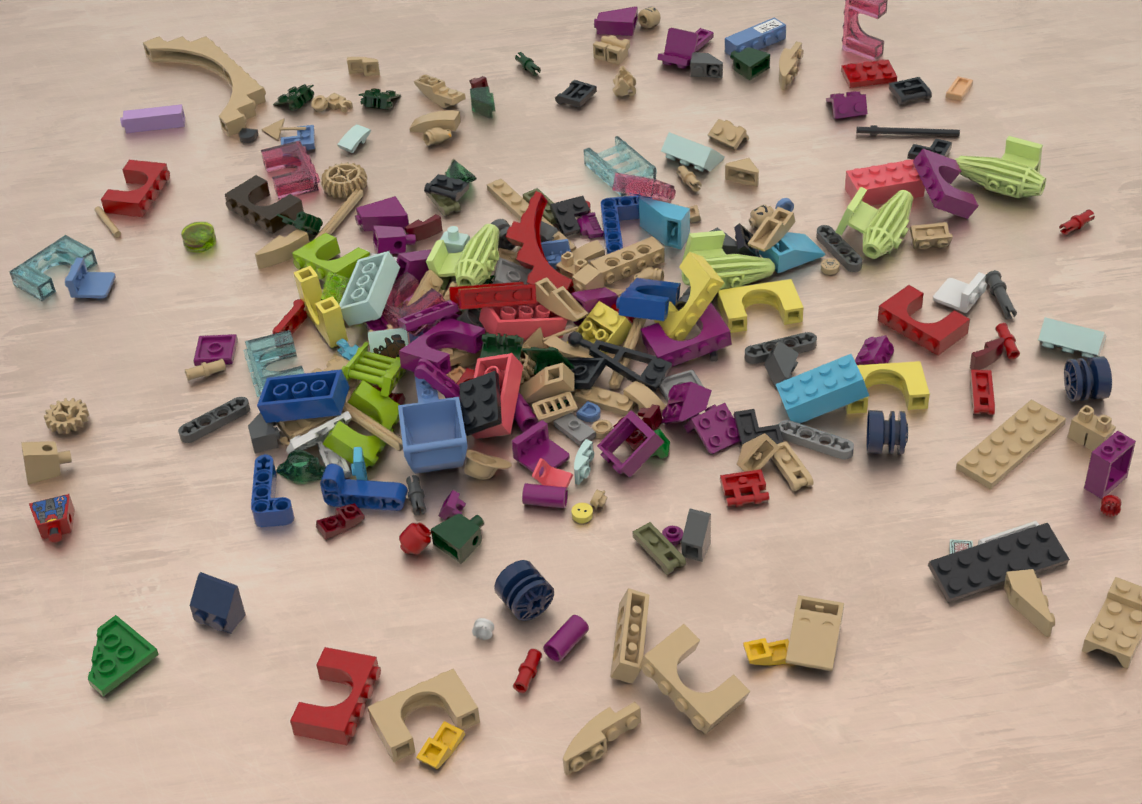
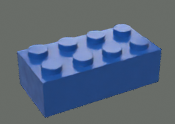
(303, 396)

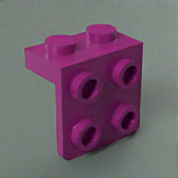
(679, 47)
(849, 105)
(714, 427)
(536, 444)

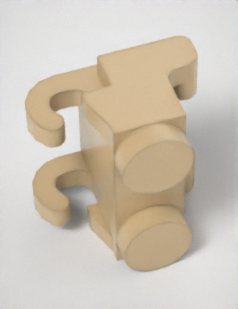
(623, 82)

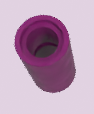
(524, 415)
(545, 495)
(566, 638)

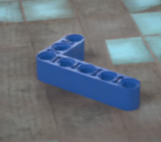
(613, 211)

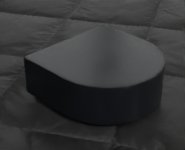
(248, 135)

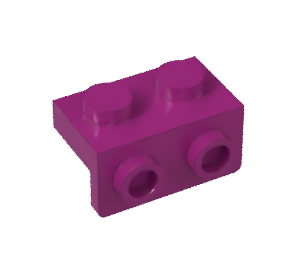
(875, 351)

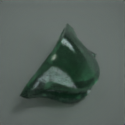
(457, 171)
(301, 467)

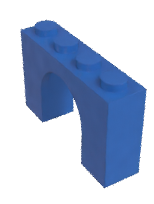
(648, 299)

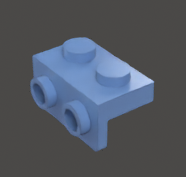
(554, 250)

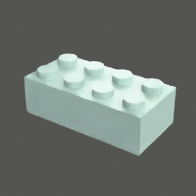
(369, 288)

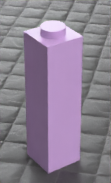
(153, 118)

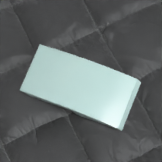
(353, 137)
(583, 458)

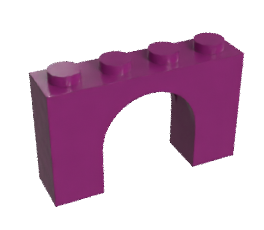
(937, 174)
(446, 334)
(713, 337)

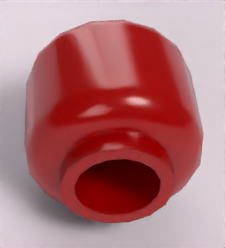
(415, 538)

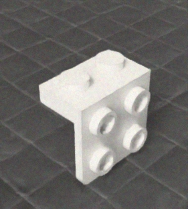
(960, 294)

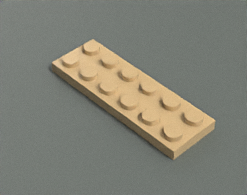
(1010, 444)

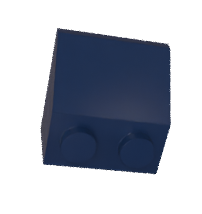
(216, 603)

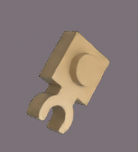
(337, 101)

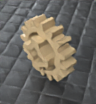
(66, 415)

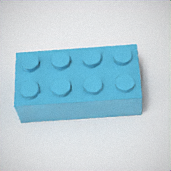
(822, 389)

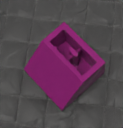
(685, 401)

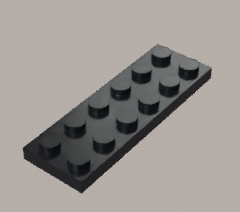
(986, 564)

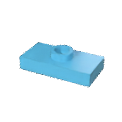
(358, 467)

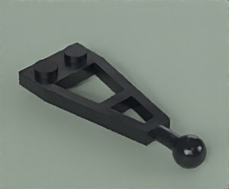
(651, 376)

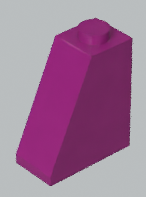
(617, 22)
(382, 213)
(413, 263)
(590, 298)

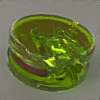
(198, 236)

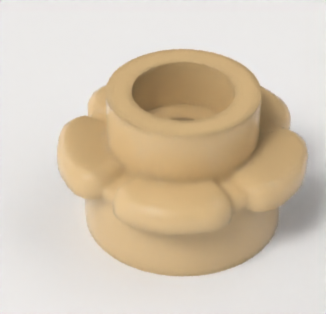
(598, 499)

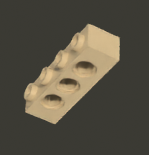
(629, 260)
(630, 636)

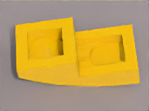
(764, 653)
(441, 747)

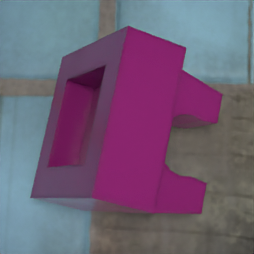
(451, 505)

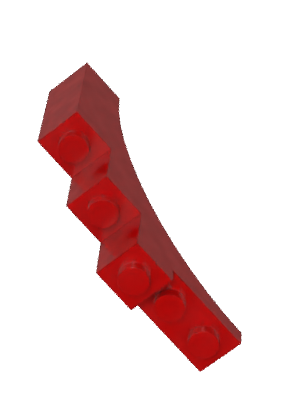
(531, 255)

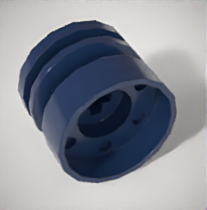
(1087, 378)
(886, 432)
(524, 590)

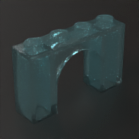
(64, 251)
(265, 351)

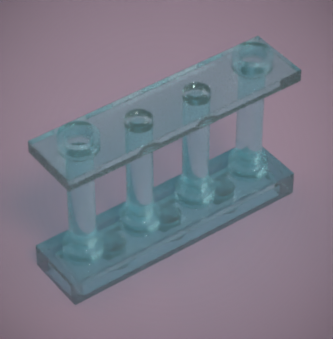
(607, 172)

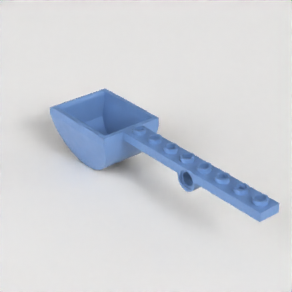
(432, 430)

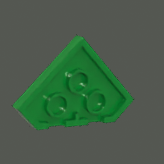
(117, 655)

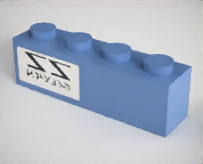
(757, 36)

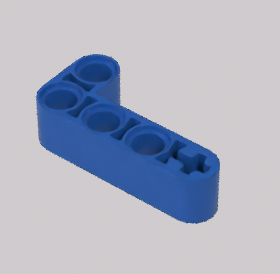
(365, 494)
(265, 507)

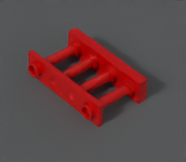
(493, 295)

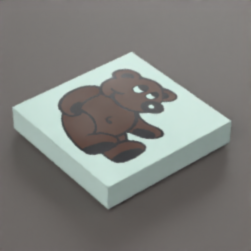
(388, 342)

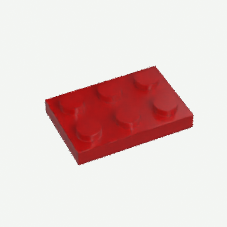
(869, 73)

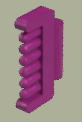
(590, 226)

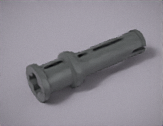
(998, 289)

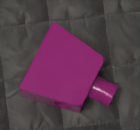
(391, 239)

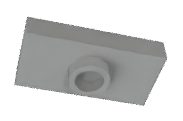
(574, 428)

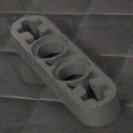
(850, 261)
(802, 343)
(239, 407)

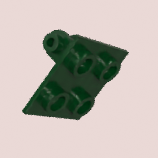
(296, 97)
(378, 99)
(304, 222)
(500, 345)
(546, 358)

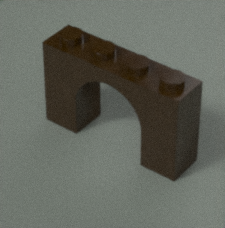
(246, 195)

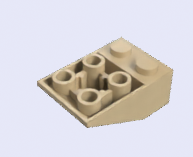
(815, 633)

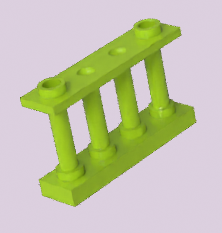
(374, 369)

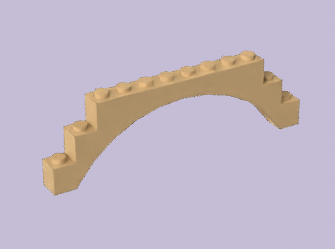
(204, 53)

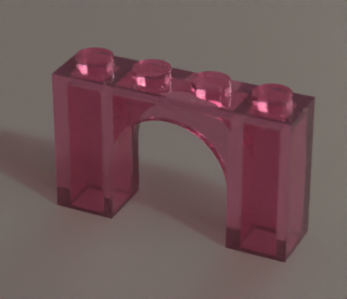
(854, 38)
(291, 156)
(644, 187)
(401, 295)

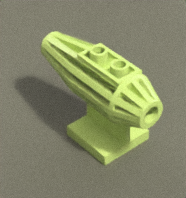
(1013, 174)
(879, 226)
(472, 264)
(733, 269)

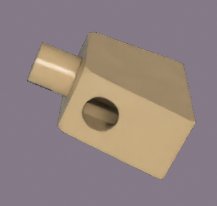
(43, 460)

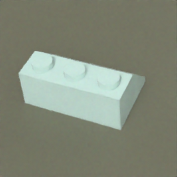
(691, 153)
(1071, 338)

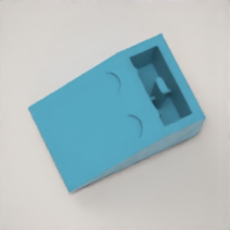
(665, 221)
(792, 251)

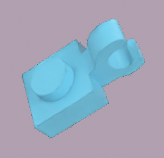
(345, 350)

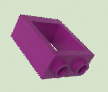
(619, 435)
(1109, 462)

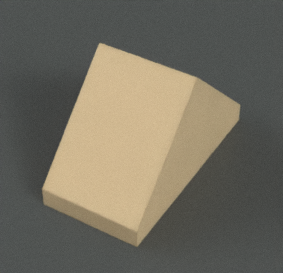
(742, 171)
(756, 453)

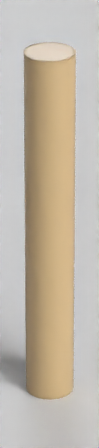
(107, 221)

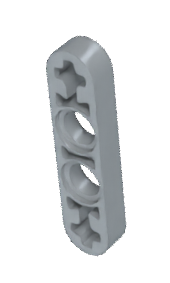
(815, 439)

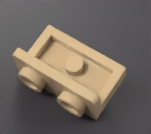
(728, 134)
(930, 235)

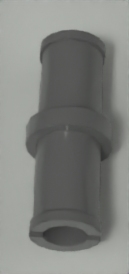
(416, 495)

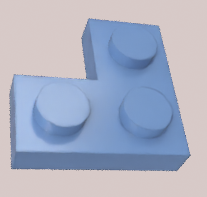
(306, 137)

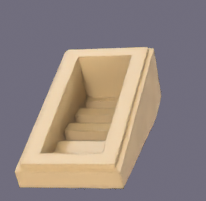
(552, 401)

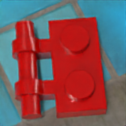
(744, 482)

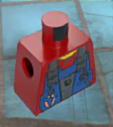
(53, 517)

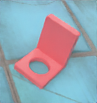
(551, 476)

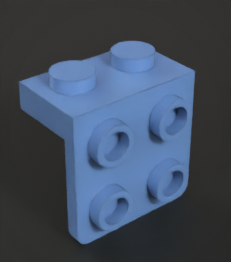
(88, 284)

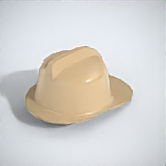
(483, 466)

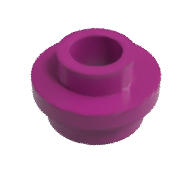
(673, 534)

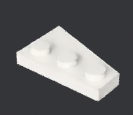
(317, 434)

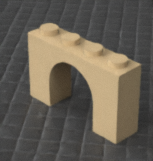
(440, 691)
(705, 708)

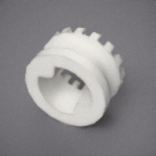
(483, 628)

